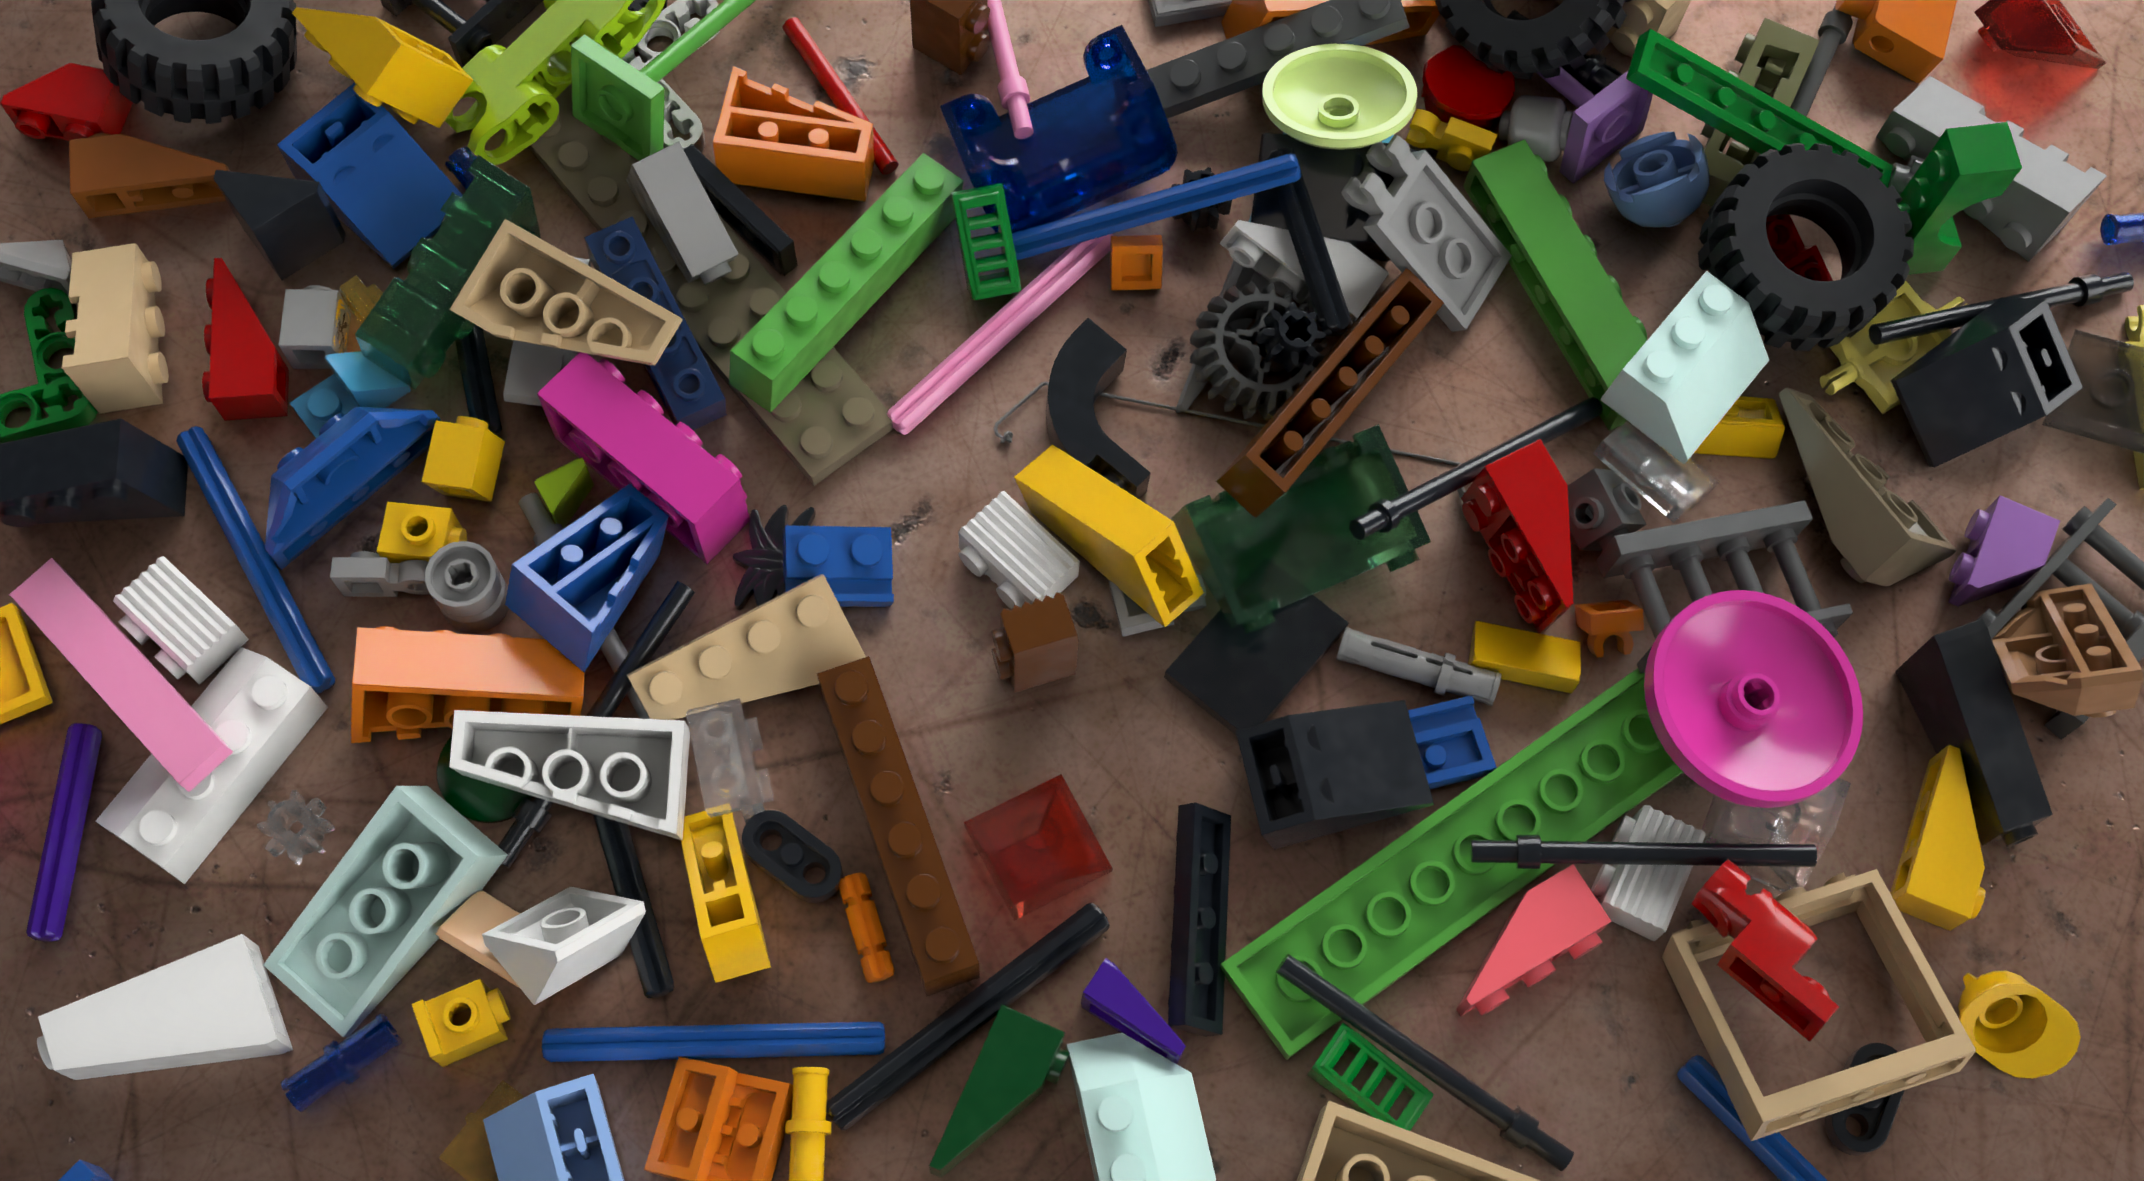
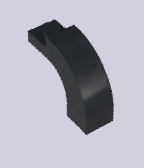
(1078, 377)

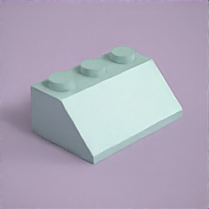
(1690, 369)

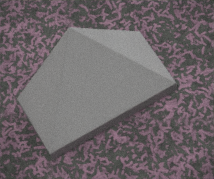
(36, 265)

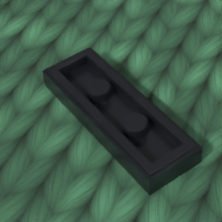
(744, 215)

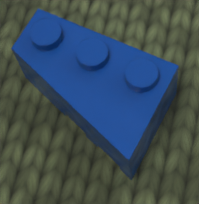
(588, 573)

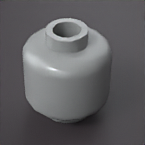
(1540, 122)

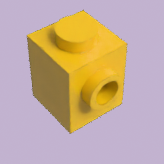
(463, 459)
(417, 531)

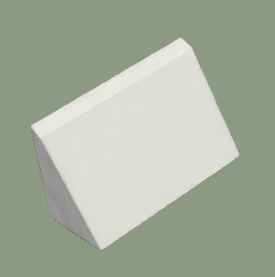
(563, 939)

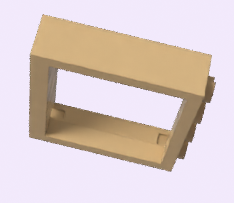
(1946, 1040)

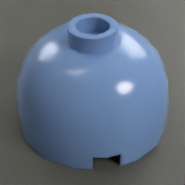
(1659, 180)

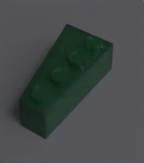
(412, 318)

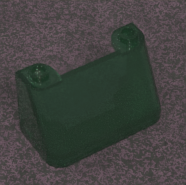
(1302, 537)

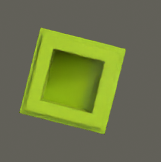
(565, 490)

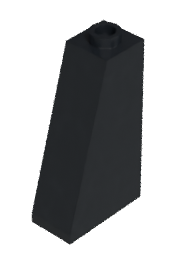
(1968, 705)

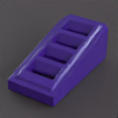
(1122, 1007)

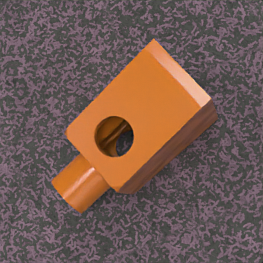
(1902, 33)

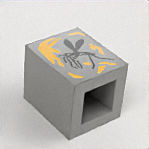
(313, 326)

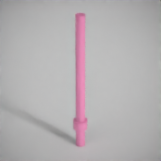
(1012, 87)

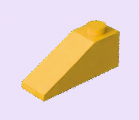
(1942, 851)
(723, 896)

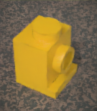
(451, 1043)

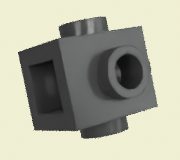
(1602, 508)

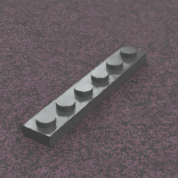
(1248, 57)

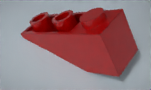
(245, 367)

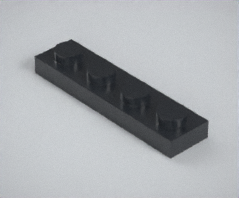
(1199, 920)

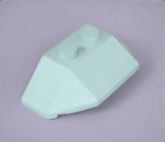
(1138, 1113)

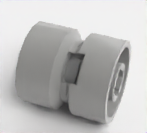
(467, 586)

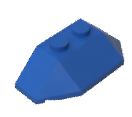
(339, 473)

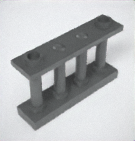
(2081, 527)
(1724, 537)

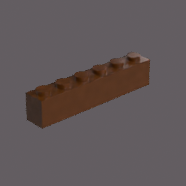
(1329, 394)
(898, 827)

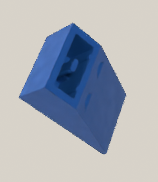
(370, 174)

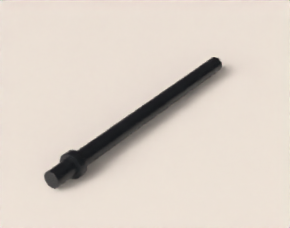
(1386, 514)

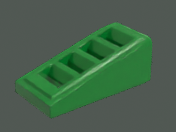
(996, 283)
(1367, 1053)

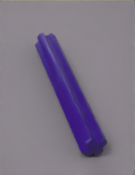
(64, 833)

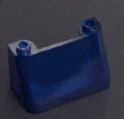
(1084, 143)

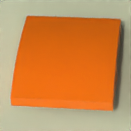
(719, 1125)

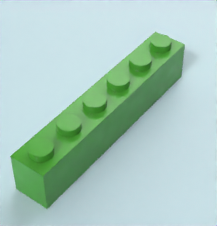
(1557, 267)
(844, 283)

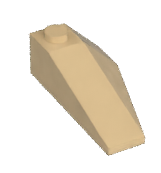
(554, 300)

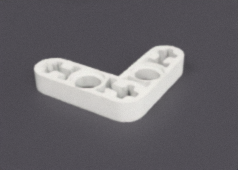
(674, 107)

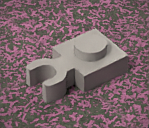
(374, 576)

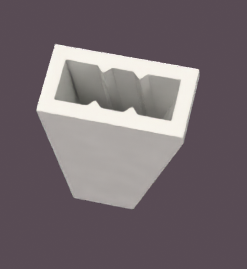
(178, 1015)

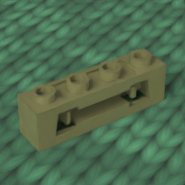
(1775, 54)

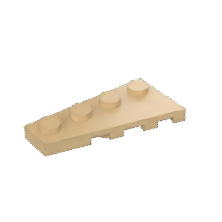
(752, 656)

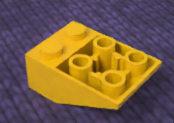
(388, 64)

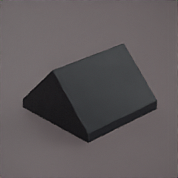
(283, 218)

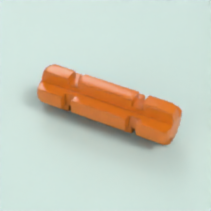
(866, 927)

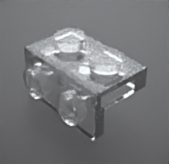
(726, 760)

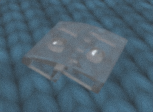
(1655, 472)

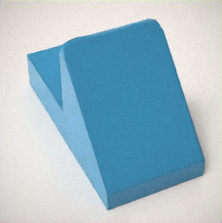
(353, 384)

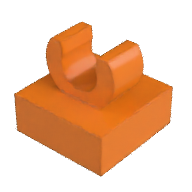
(1136, 262)
(1609, 619)

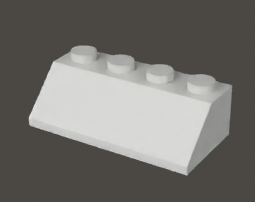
(262, 719)

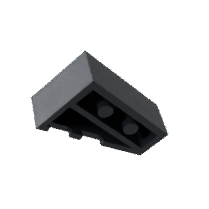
(90, 476)

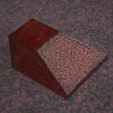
(2037, 32)
(1038, 847)

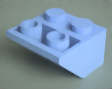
(555, 1136)

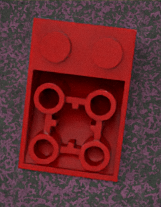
(1525, 522)

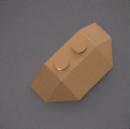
(2069, 654)

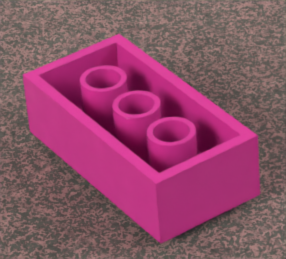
(634, 444)

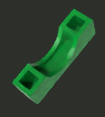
(1958, 172)

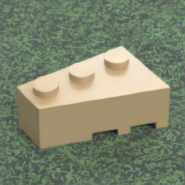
(116, 329)

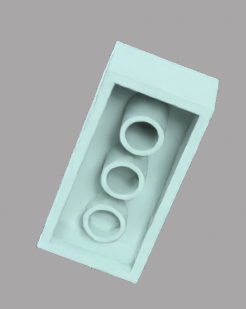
(383, 906)

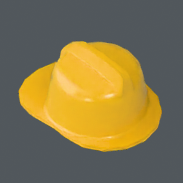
(2017, 1025)

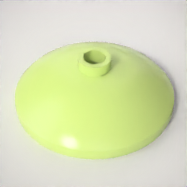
(1339, 96)

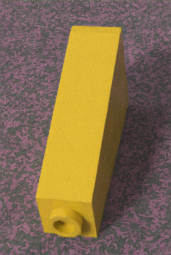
(1112, 532)

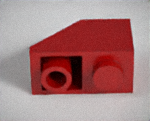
(68, 104)

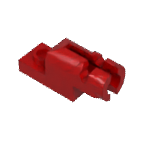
(1765, 949)

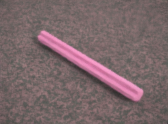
(996, 333)

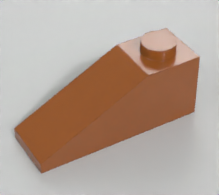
(134, 176)

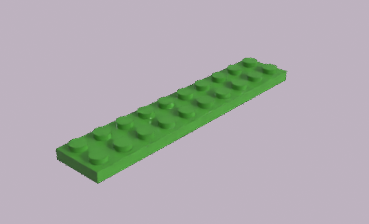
(1427, 889)

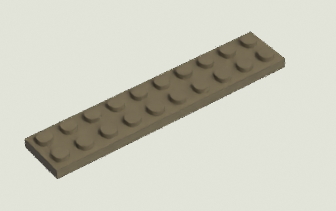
(829, 411)

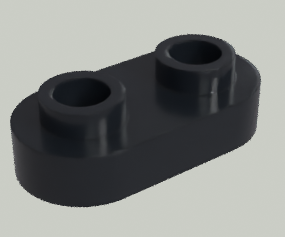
(794, 856)
(1874, 1116)

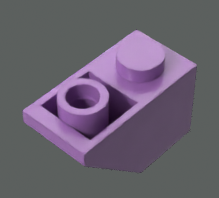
(2004, 550)

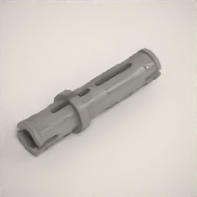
(1427, 668)

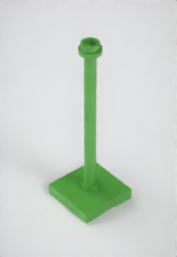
(629, 102)

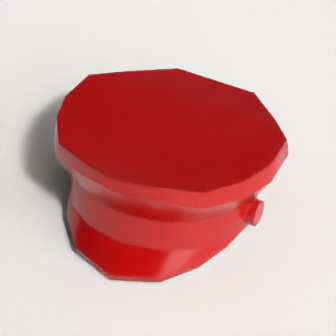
(1465, 88)

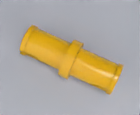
(808, 1124)

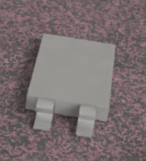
(1429, 229)

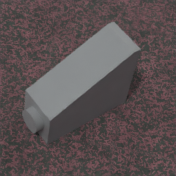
(682, 214)

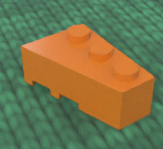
(790, 144)

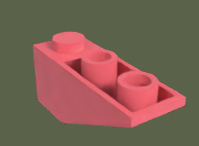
(1543, 926)

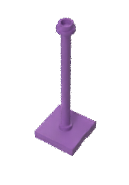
(1601, 121)

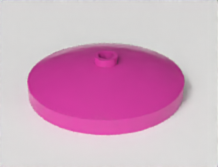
(1753, 699)

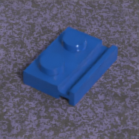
(850, 558)
(1451, 742)

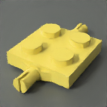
(1876, 365)

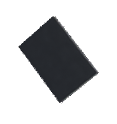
(1250, 675)

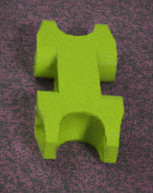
(521, 83)

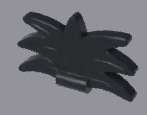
(765, 559)

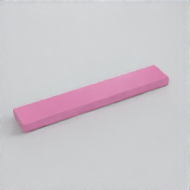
(121, 675)

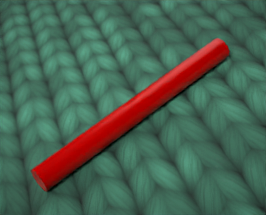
(835, 87)

